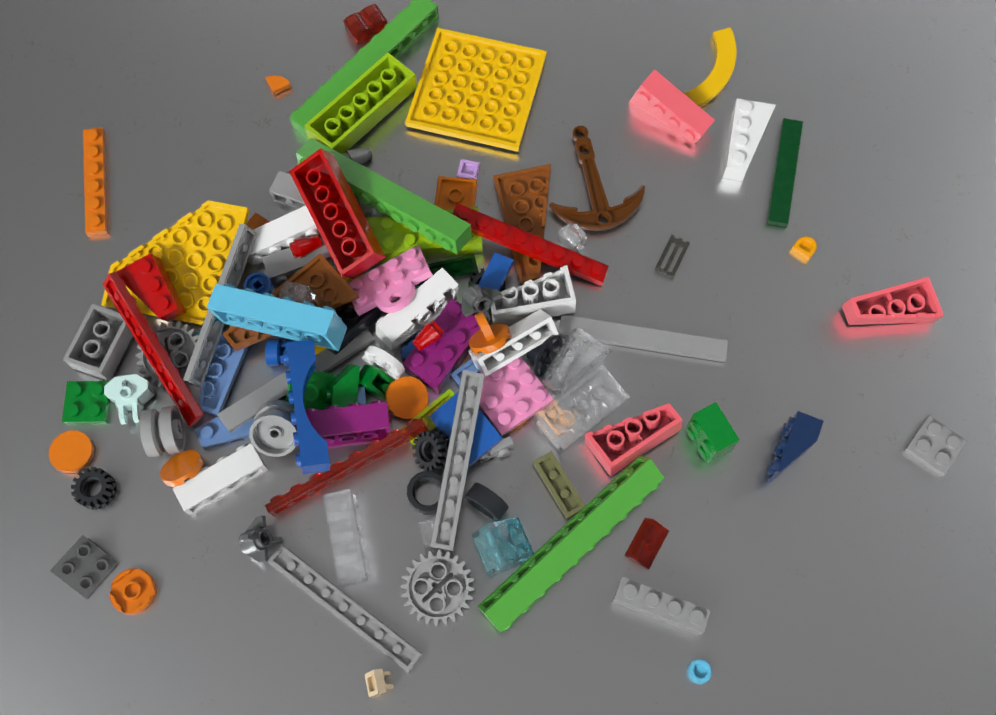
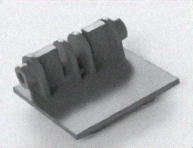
(84, 566)

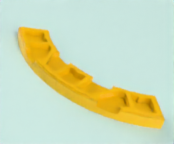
(722, 71)

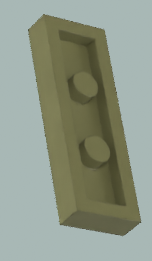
(558, 485)

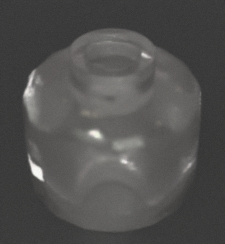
(572, 237)

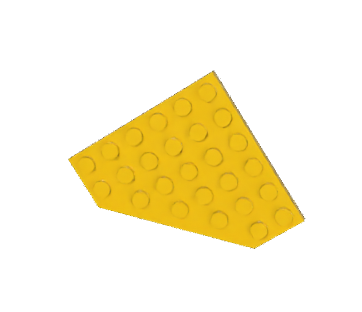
(192, 256)

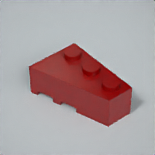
(153, 286)

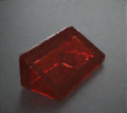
(646, 543)

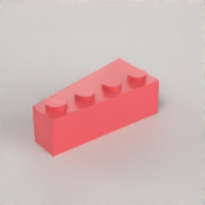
(671, 107)
(898, 304)
(623, 442)

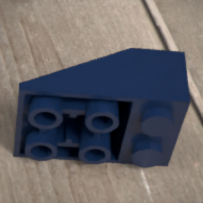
(798, 437)

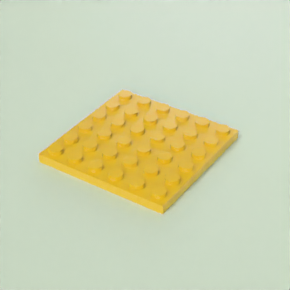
(476, 89)

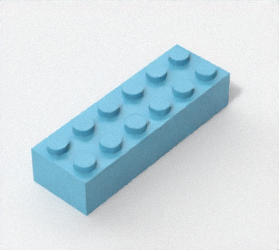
(277, 316)

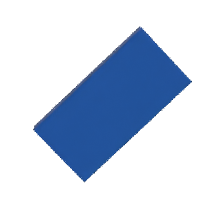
(496, 272)

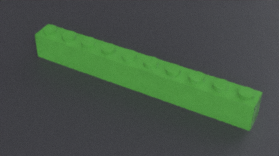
(392, 39)
(398, 202)
(570, 543)

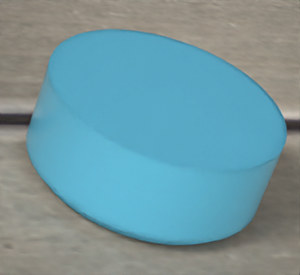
(699, 671)

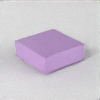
(468, 169)

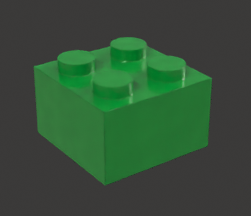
(712, 433)

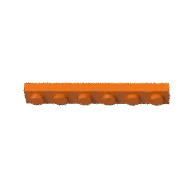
(95, 182)

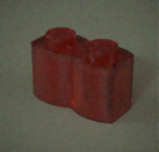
(365, 24)

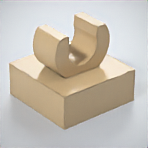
(376, 683)

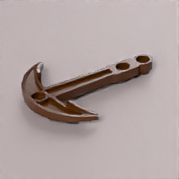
(600, 208)

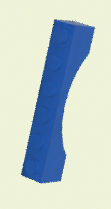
(313, 448)

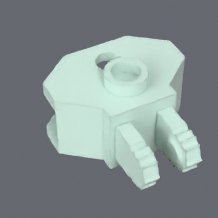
(129, 395)

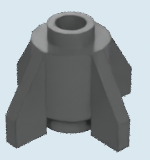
(478, 300)
(257, 540)

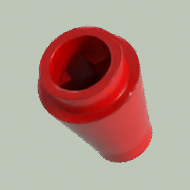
(303, 246)
(428, 335)

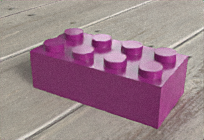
(443, 357)
(352, 423)

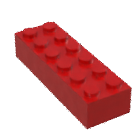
(337, 214)

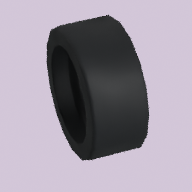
(414, 482)
(486, 502)

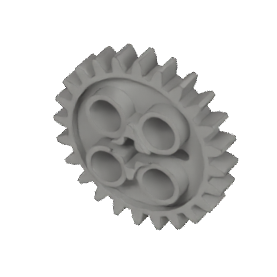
(181, 351)
(451, 602)

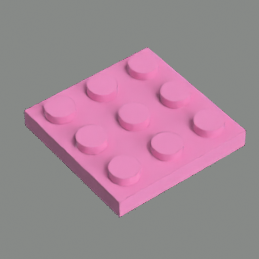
(512, 396)

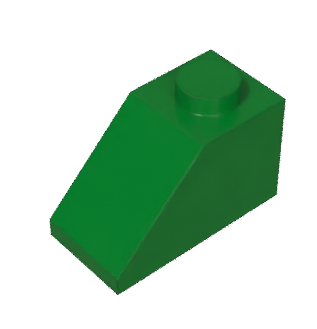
(374, 381)
(343, 387)

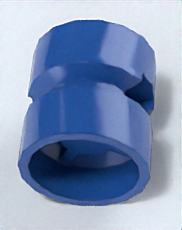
(259, 283)
(274, 351)

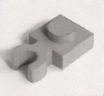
(502, 450)

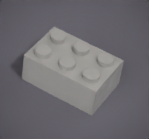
(99, 343)

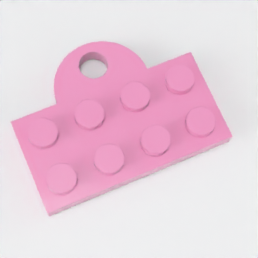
(391, 281)

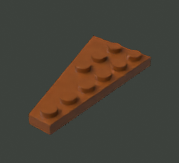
(524, 206)
(325, 282)

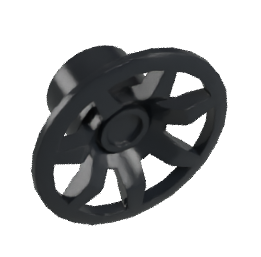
(543, 353)

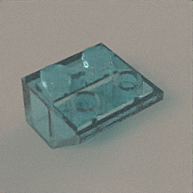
(502, 545)

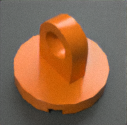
(489, 337)

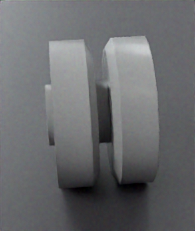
(273, 429)
(162, 431)

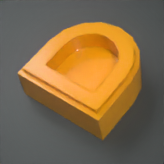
(805, 247)

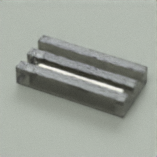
(678, 242)

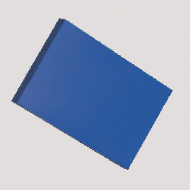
(484, 436)

